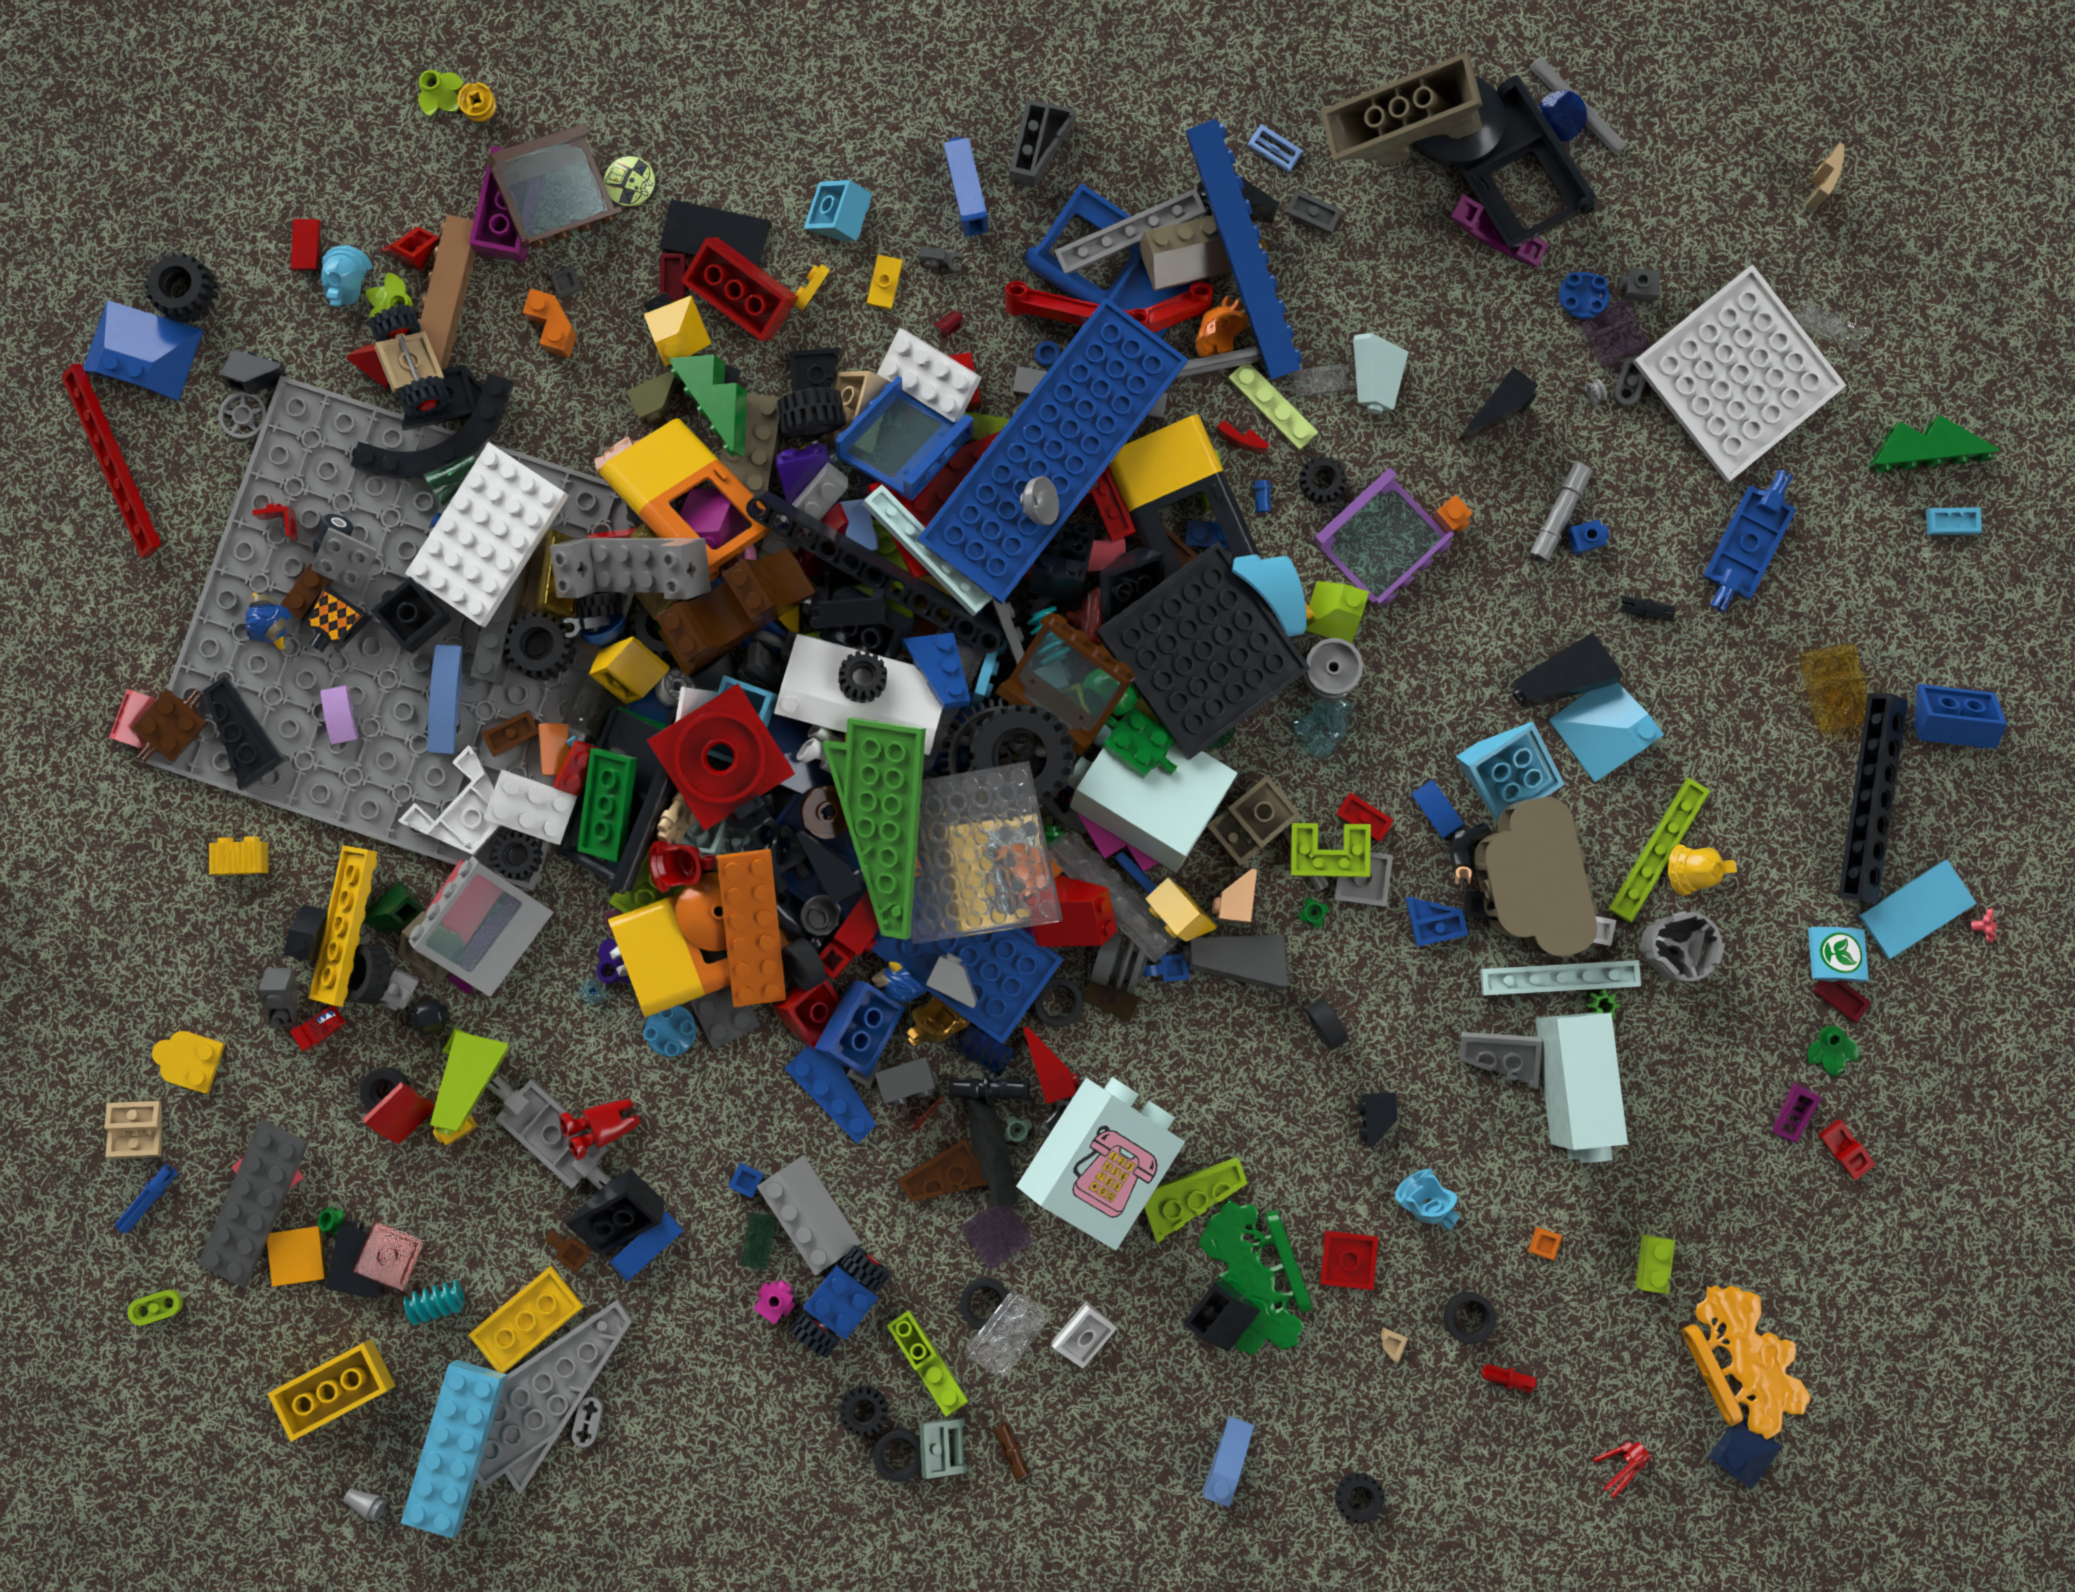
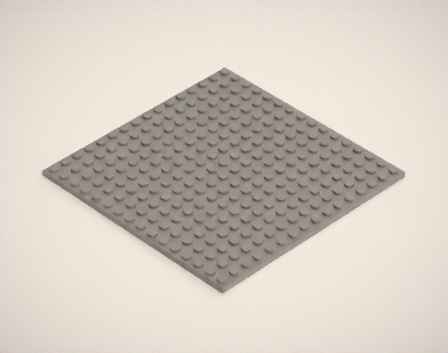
(375, 779)

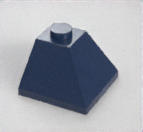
(1744, 1453)

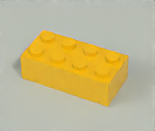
(331, 1390)

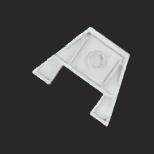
(463, 819)

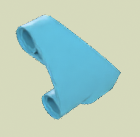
(1279, 586)

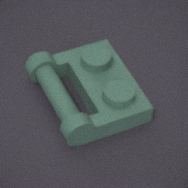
(935, 1447)

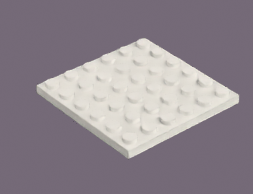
(1739, 373)

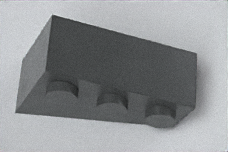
(1038, 140)

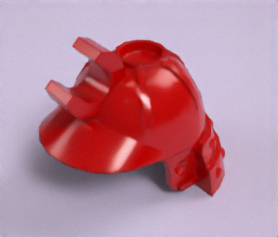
(677, 864)

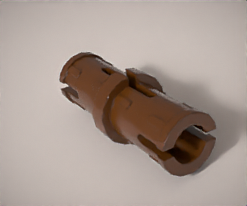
(1011, 1450)

